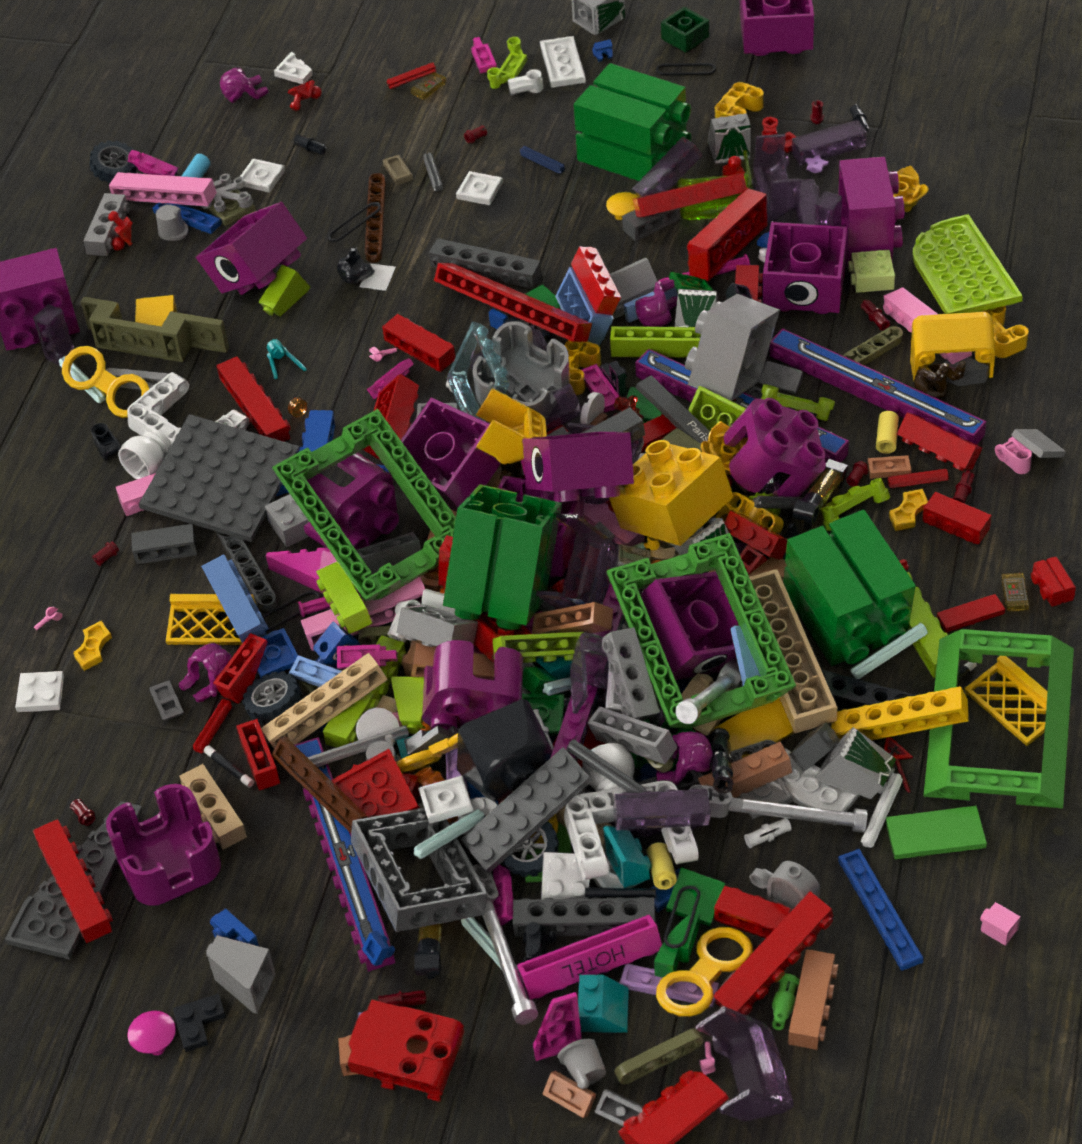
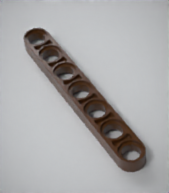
(375, 222)

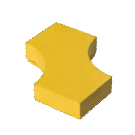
(904, 515)
(90, 651)

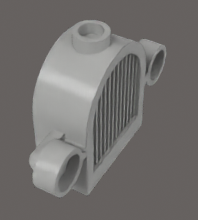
(787, 884)

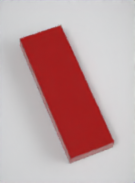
(970, 613)

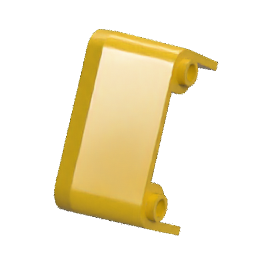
(952, 334)
(508, 425)

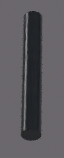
(620, 892)

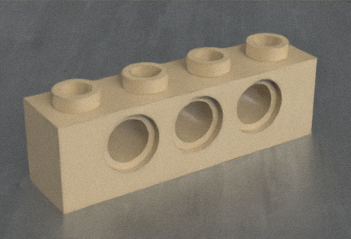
(214, 807)

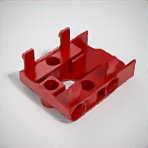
(381, 1047)

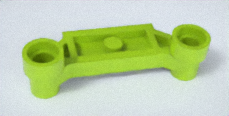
(511, 66)
(821, 408)
(855, 496)

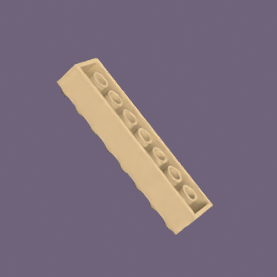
(811, 700)

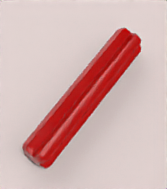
(411, 75)
(918, 478)
(212, 725)

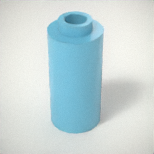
(197, 166)

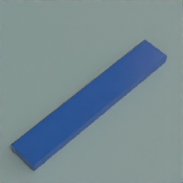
(880, 909)

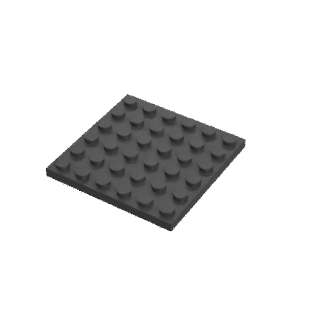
(217, 478)

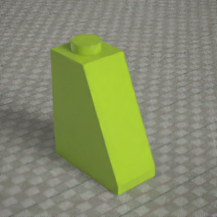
(283, 291)
(409, 701)

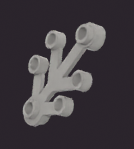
(244, 198)

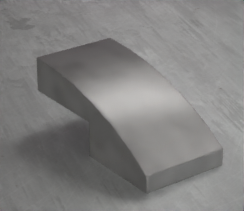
(524, 390)
(166, 701)

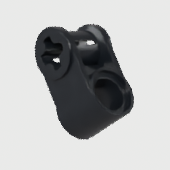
(104, 440)

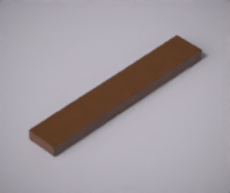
(317, 783)

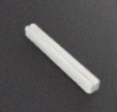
(881, 811)

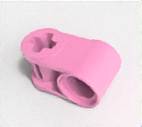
(1016, 455)

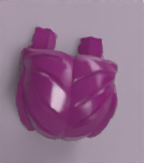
(235, 82)
(655, 309)
(214, 660)
(693, 754)

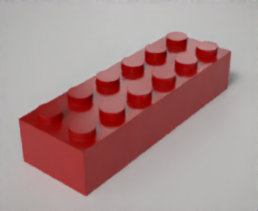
(727, 234)

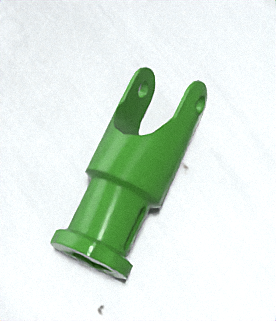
(784, 1000)

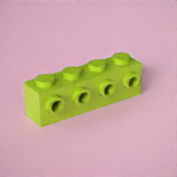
(343, 598)
(537, 646)

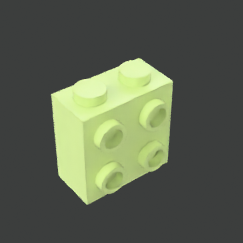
(871, 271)

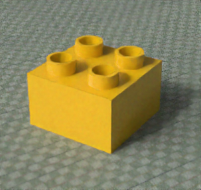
(672, 493)

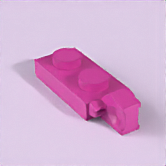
(482, 56)
(151, 165)
(400, 368)
(350, 654)
(504, 902)

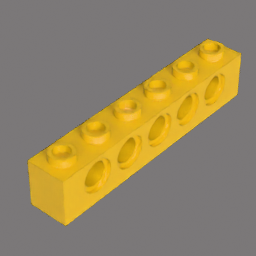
(905, 714)

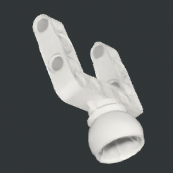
(145, 453)
(597, 808)

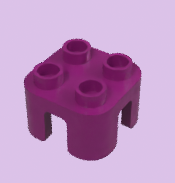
(776, 443)
(362, 507)
(456, 696)
(167, 851)

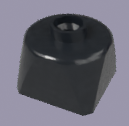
(502, 749)

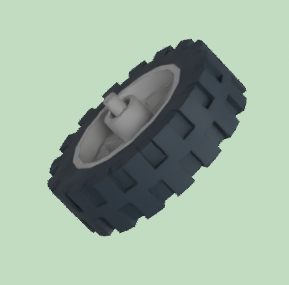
(266, 697)
(534, 865)

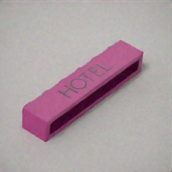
(589, 957)

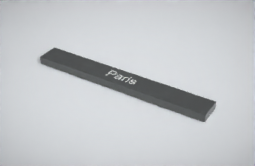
(675, 412)

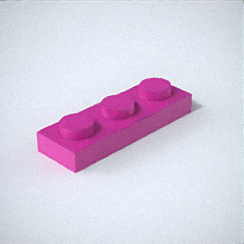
(597, 382)

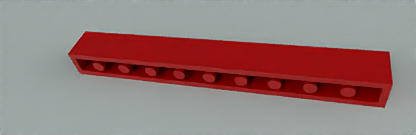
(513, 302)

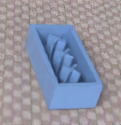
(575, 301)
(235, 598)

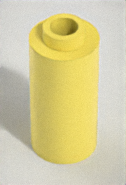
(887, 432)
(662, 866)

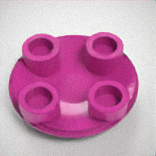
(151, 1032)

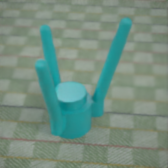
(277, 351)

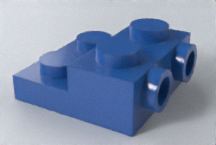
(278, 654)
(230, 927)

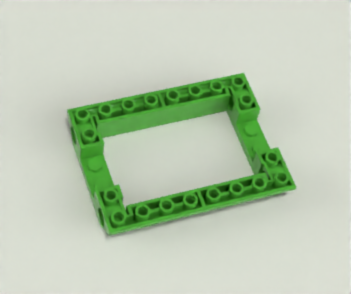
(374, 432)
(704, 556)
(1030, 788)

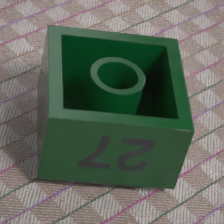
(685, 29)

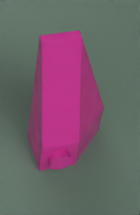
(301, 566)
(559, 1027)

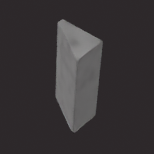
(782, 377)
(617, 1107)

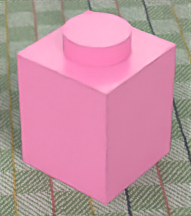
(999, 923)

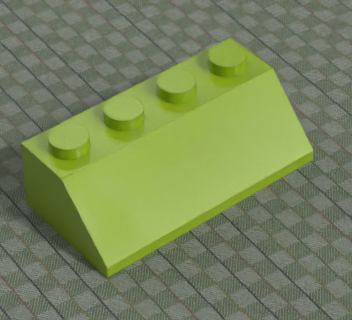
(712, 408)

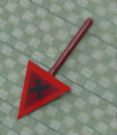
(899, 753)

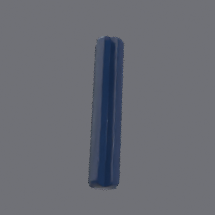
(542, 160)

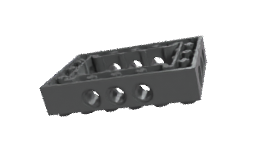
(458, 899)

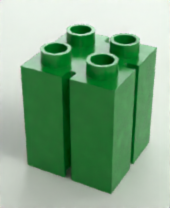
(629, 121)
(501, 556)
(848, 588)

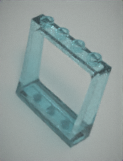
(458, 372)

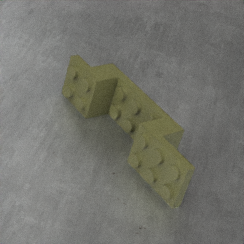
(166, 342)

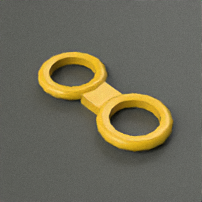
(101, 379)
(428, 757)
(703, 972)

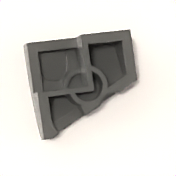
(423, 739)

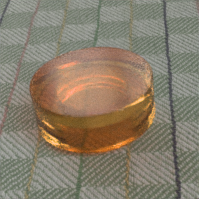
(297, 407)

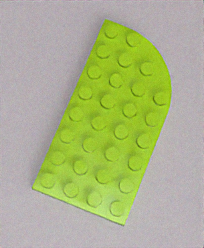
(962, 268)

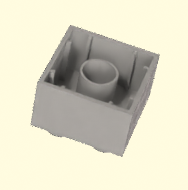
(731, 346)

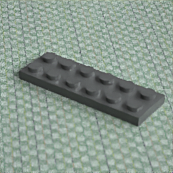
(526, 810)

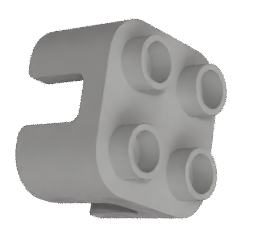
(543, 369)

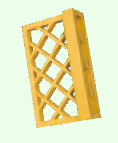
(198, 603)
(1025, 684)

